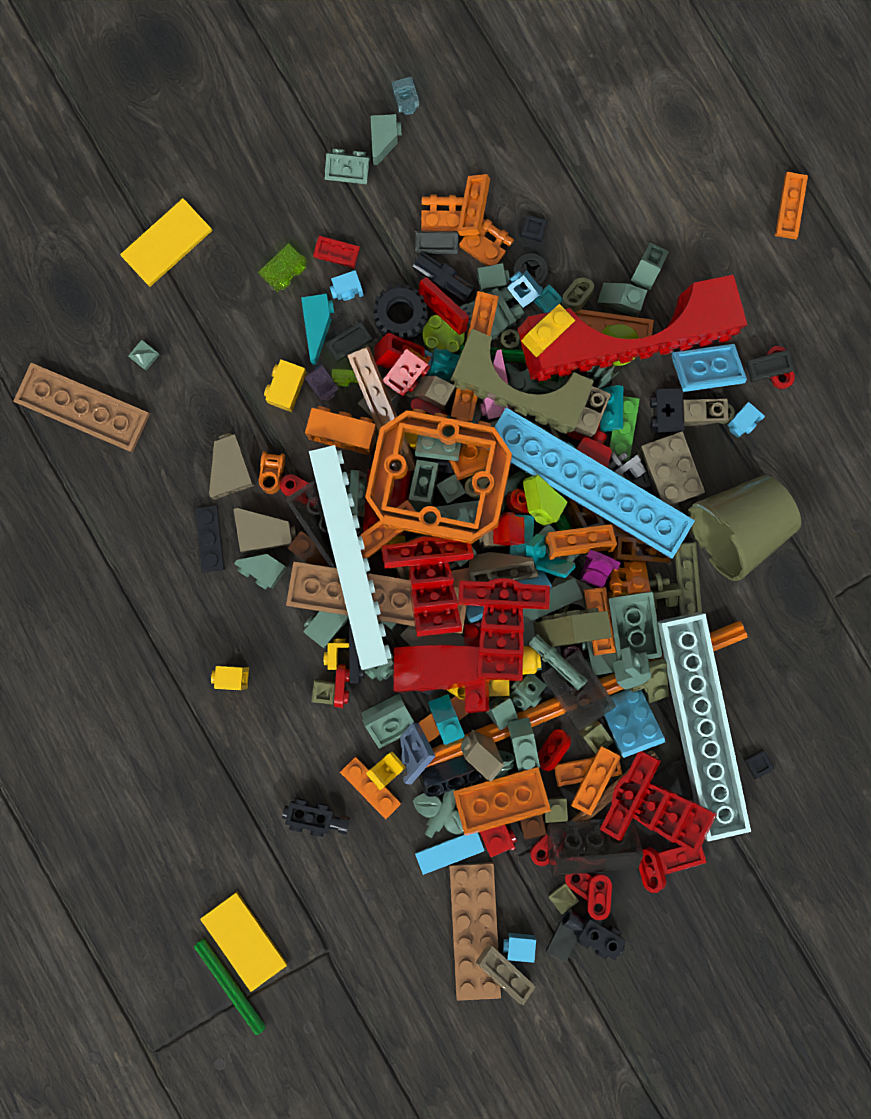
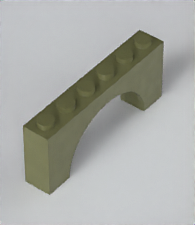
(477, 374)

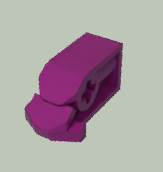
(597, 569)

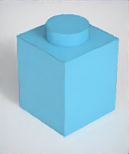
(520, 947)

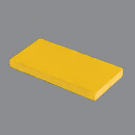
(166, 242)
(244, 941)

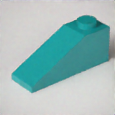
(317, 319)

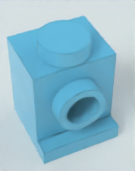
(346, 286)
(522, 294)
(745, 420)

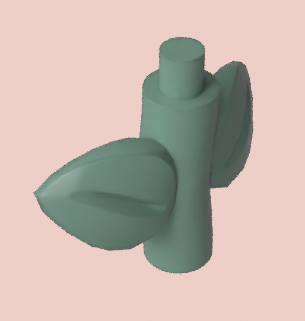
(440, 813)

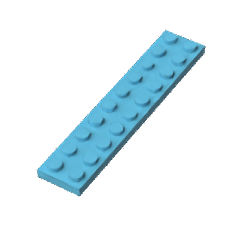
(593, 485)

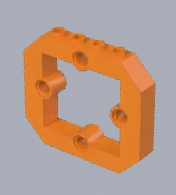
(419, 423)

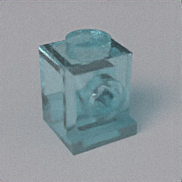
(405, 89)

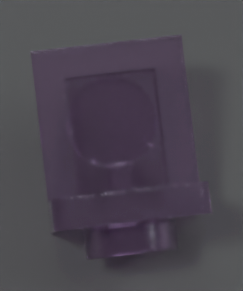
(321, 383)

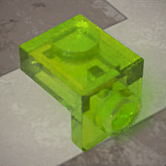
(343, 377)

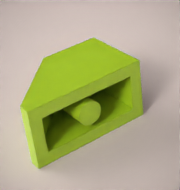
(543, 500)

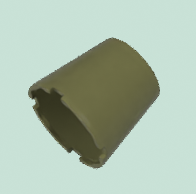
(744, 524)

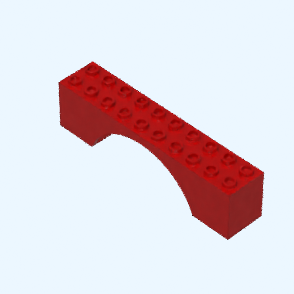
(702, 314)

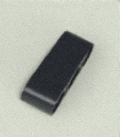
(448, 776)

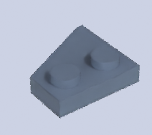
(415, 752)

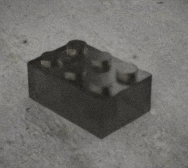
(583, 705)

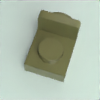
(596, 736)

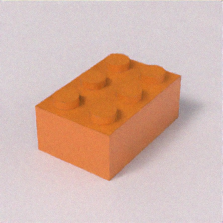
(341, 430)

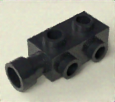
(310, 821)
(601, 937)

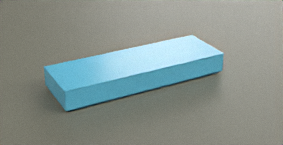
(449, 852)

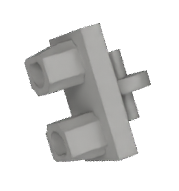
(633, 464)

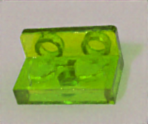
(283, 268)

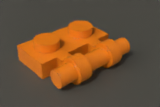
(441, 220)
(483, 248)
(635, 579)

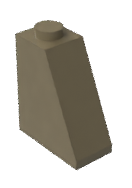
(434, 391)
(229, 468)
(262, 532)

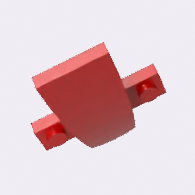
(430, 580)
(502, 623)
(444, 668)
(656, 808)

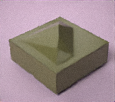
(323, 691)
(563, 898)

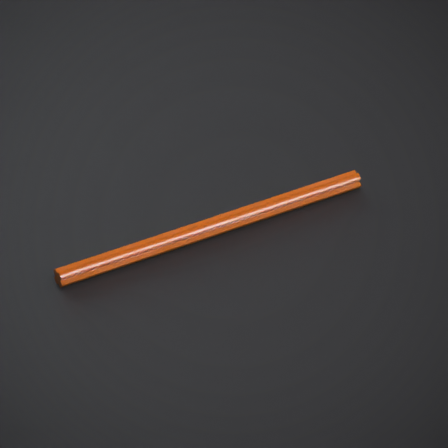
(551, 709)

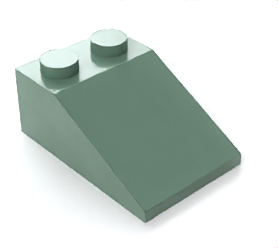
(635, 624)

